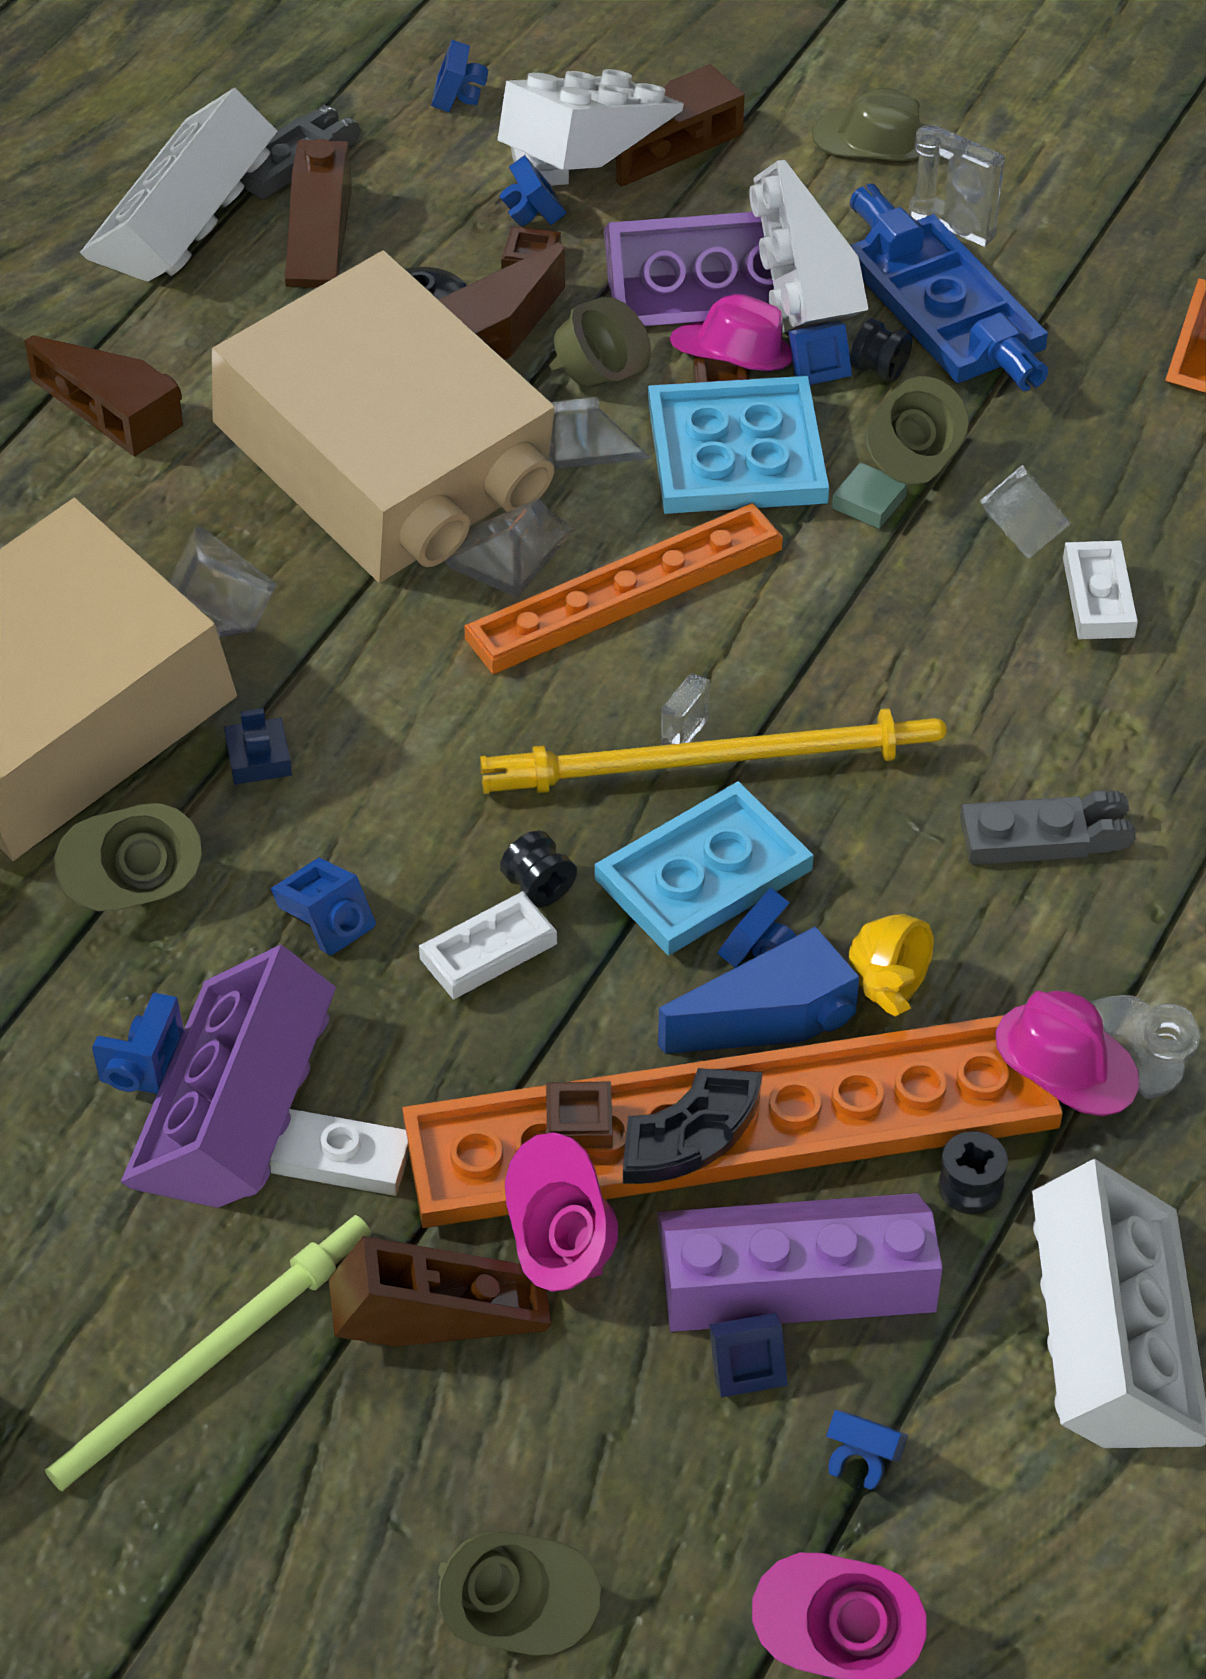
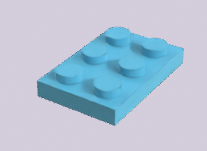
(703, 867)

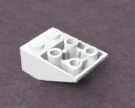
(581, 117)
(810, 261)

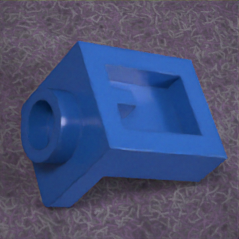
(328, 901)
(147, 1053)

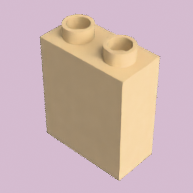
(383, 416)
(93, 671)

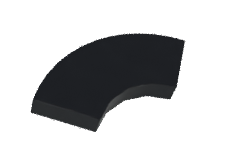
(692, 1130)

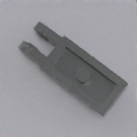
(278, 167)
(1046, 828)

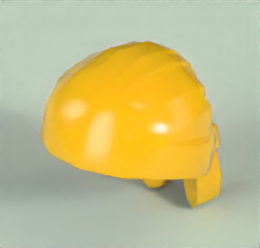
(892, 959)

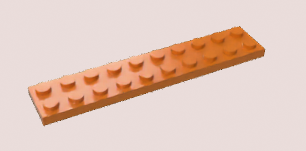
(813, 1111)

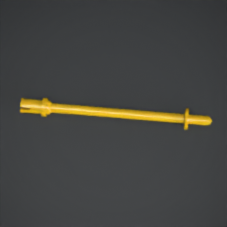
(545, 768)

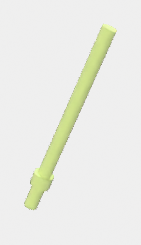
(308, 1270)

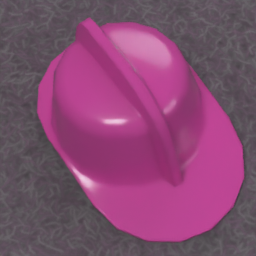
(737, 332)
(1065, 1051)
(558, 1213)
(839, 1617)

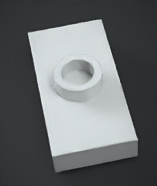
(488, 945)
(341, 1152)

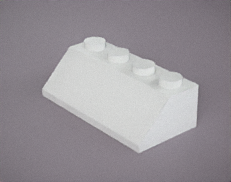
(183, 189)
(1118, 1312)

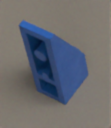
(766, 1001)

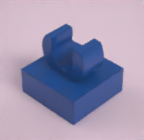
(454, 78)
(531, 195)
(821, 352)
(758, 930)
(867, 1440)

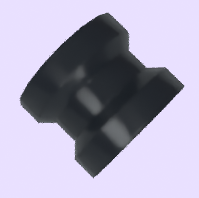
(881, 350)
(538, 868)
(961, 1185)

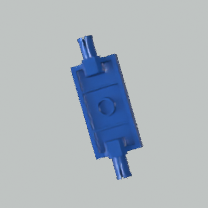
(945, 295)

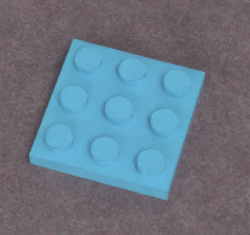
(737, 444)

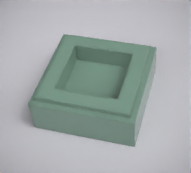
(869, 495)

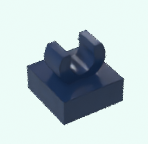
(257, 748)
(748, 1355)

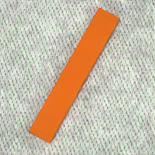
(622, 588)

